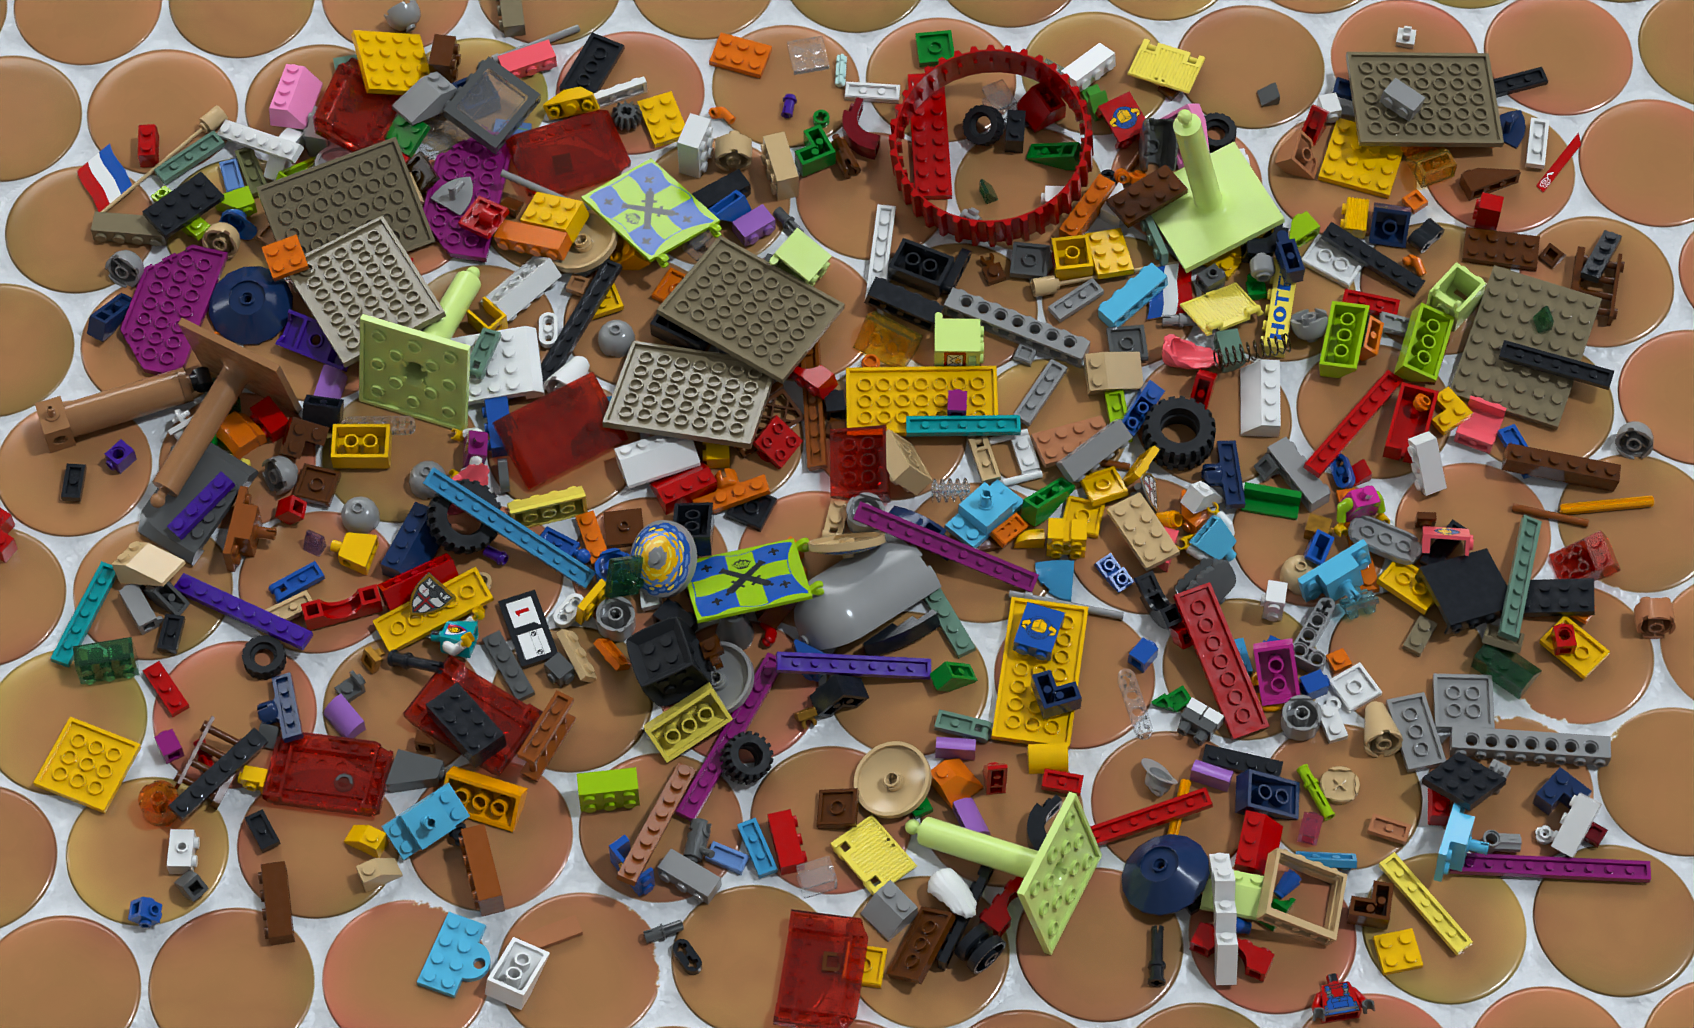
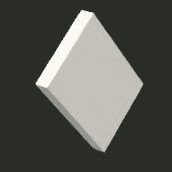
(1331, 262)

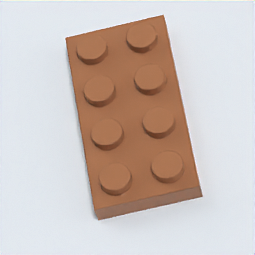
(1060, 441)

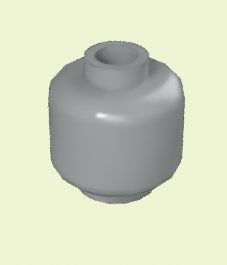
(1262, 267)

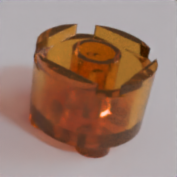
(154, 803)

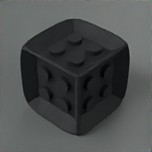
(668, 661)

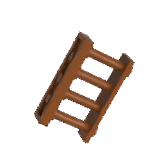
(546, 736)

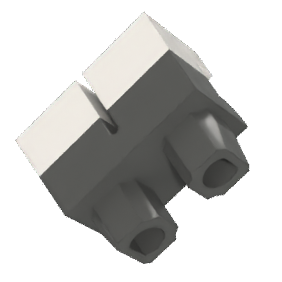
(1200, 721)

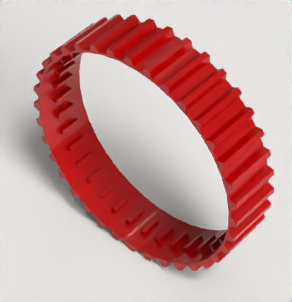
(979, 62)

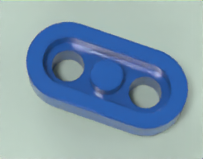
(1342, 473)

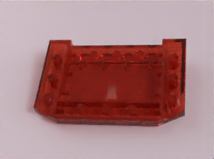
(350, 114)
(569, 153)
(306, 770)
(816, 996)

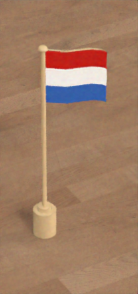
(108, 180)
(1164, 303)

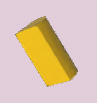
(1048, 756)

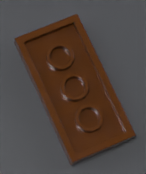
(1146, 196)
(1501, 249)
(921, 945)

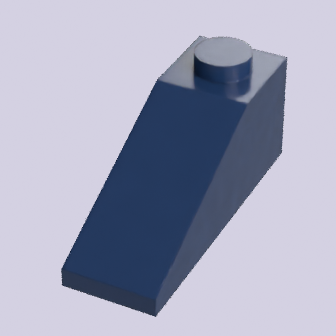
(108, 317)

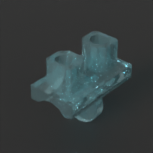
(1367, 602)

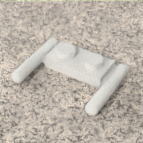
(1024, 455)

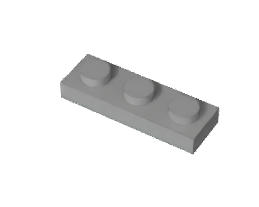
(1075, 300)

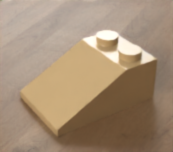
(1113, 371)
(905, 464)
(146, 565)

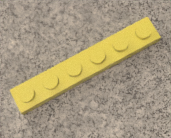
(1425, 903)

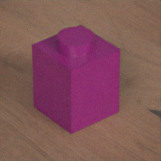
(957, 403)
(169, 746)

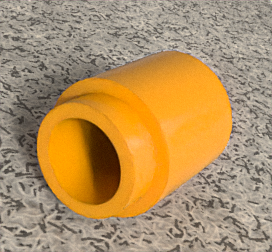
(1170, 519)

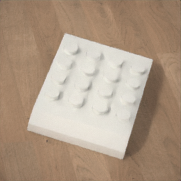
(513, 367)

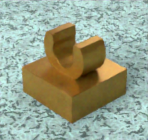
(372, 658)
(806, 714)

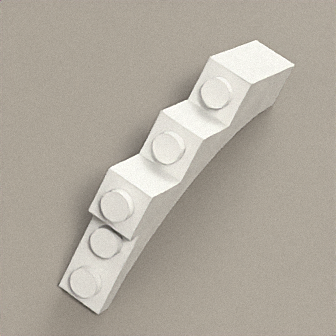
(1224, 919)

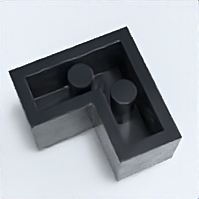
(838, 693)

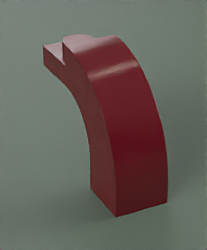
(859, 140)

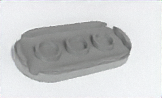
(1386, 540)

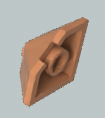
(1296, 156)

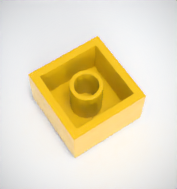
(1071, 257)

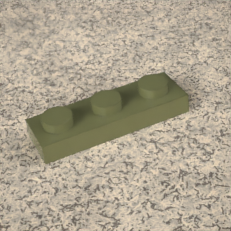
(250, 168)

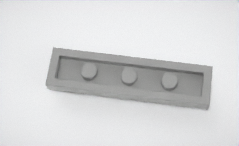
(1040, 392)

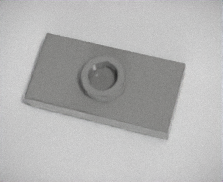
(1394, 323)

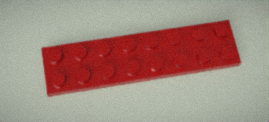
(931, 146)
(1221, 661)

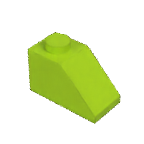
(238, 199)
(1303, 229)

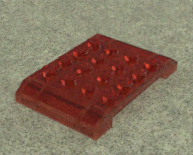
(558, 431)
(506, 711)

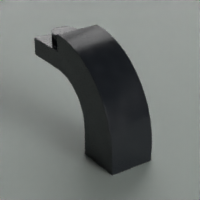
(1264, 245)
(1157, 605)
(1038, 818)

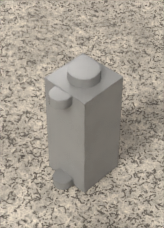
(139, 608)

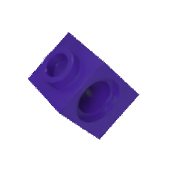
(120, 449)

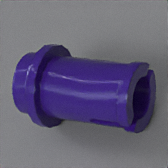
(788, 107)
(496, 555)

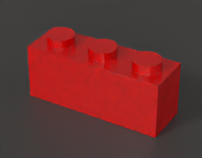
(786, 841)

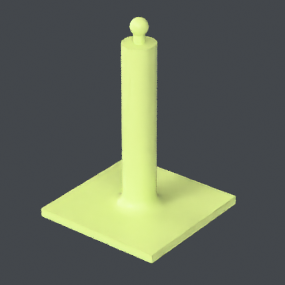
(1223, 199)
(421, 370)
(1051, 876)

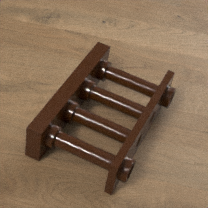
(1580, 261)
(180, 778)

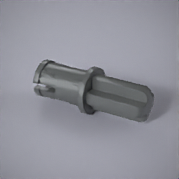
(786, 221)
(662, 931)

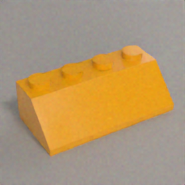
(488, 798)

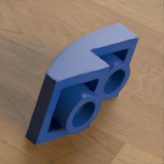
(1113, 573)

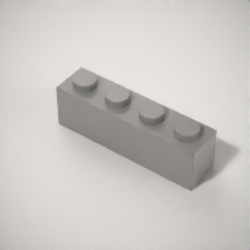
(1094, 450)
(1299, 479)

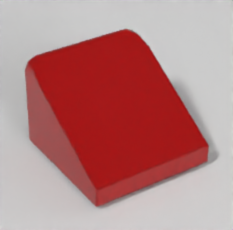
(1361, 472)

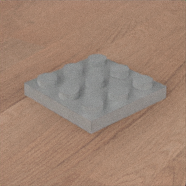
(1463, 701)

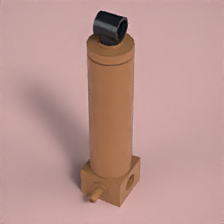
(118, 405)

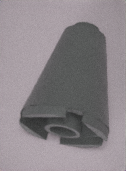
(736, 630)

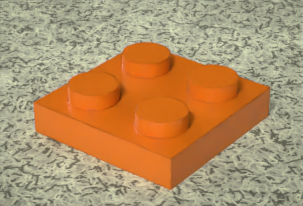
(285, 257)

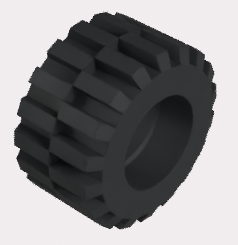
(759, 750)

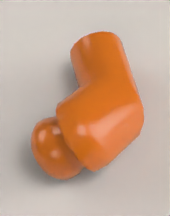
(721, 113)
(1415, 262)

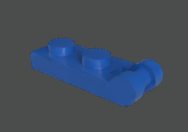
(296, 582)

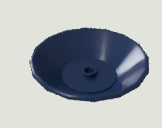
(253, 320)
(1175, 884)

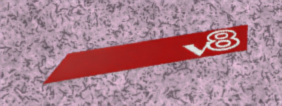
(1559, 163)

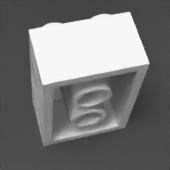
(695, 146)

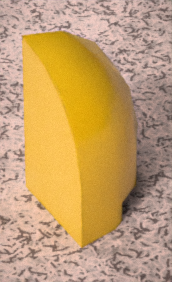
(1030, 539)

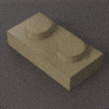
(1419, 635)

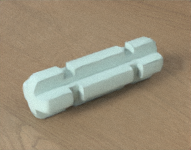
(840, 72)

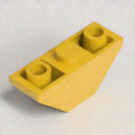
(570, 103)

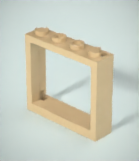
(1293, 924)

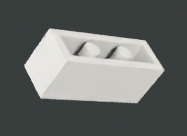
(1090, 66)
(1426, 463)
(1575, 824)

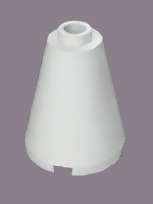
(572, 370)

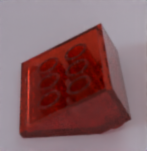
(859, 462)

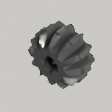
(626, 115)

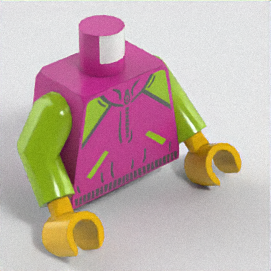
(1359, 503)

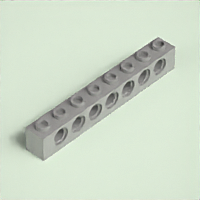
(1006, 328)
(1538, 740)

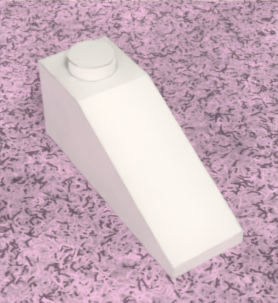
(1200, 496)

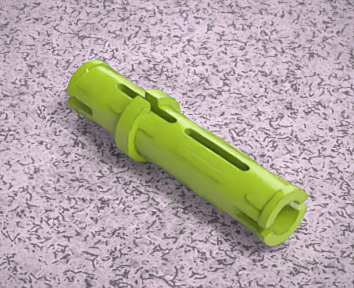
(1316, 793)

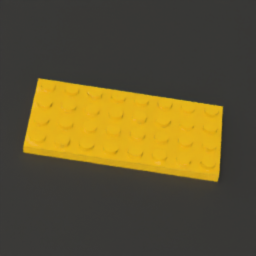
(892, 393)
(1016, 710)

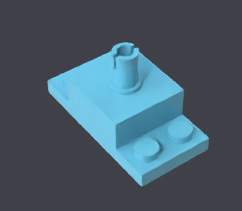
(983, 512)
(1337, 575)
(426, 821)
(1457, 843)

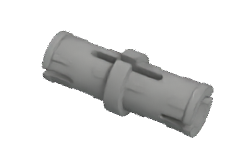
(1177, 320)

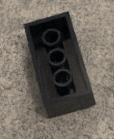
(466, 725)

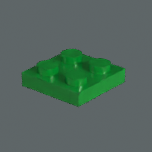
(934, 46)
(407, 135)

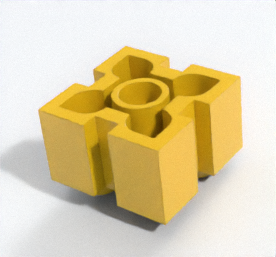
(1066, 538)

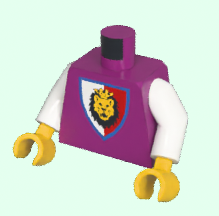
(474, 446)

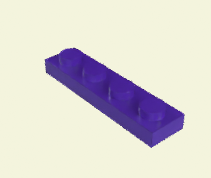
(201, 505)

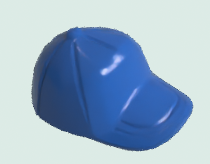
(239, 220)

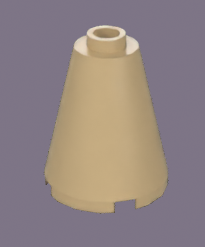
(1380, 731)

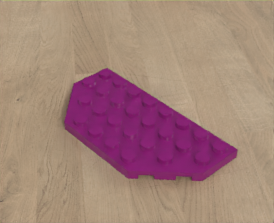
(484, 167)
(166, 293)

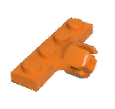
(732, 492)

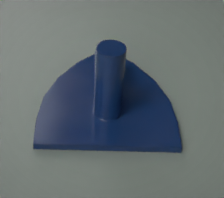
(1513, 127)

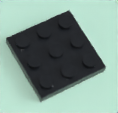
(1464, 781)

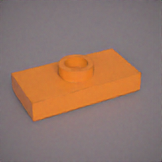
(1009, 530)
(612, 654)

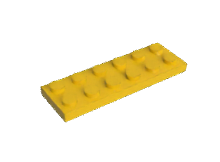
(402, 629)

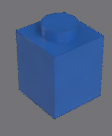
(1143, 654)
(1314, 684)

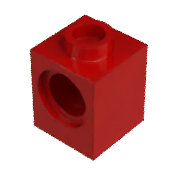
(1561, 646)

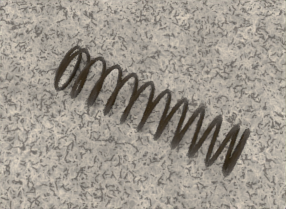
(1219, 355)

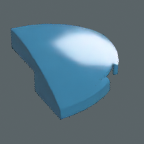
(1057, 577)

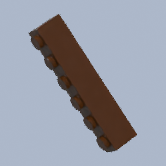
(1561, 467)

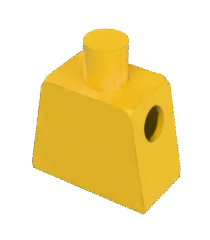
(356, 551)

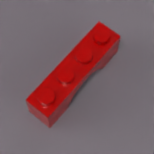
(816, 380)
(361, 603)
(997, 914)
(1255, 959)

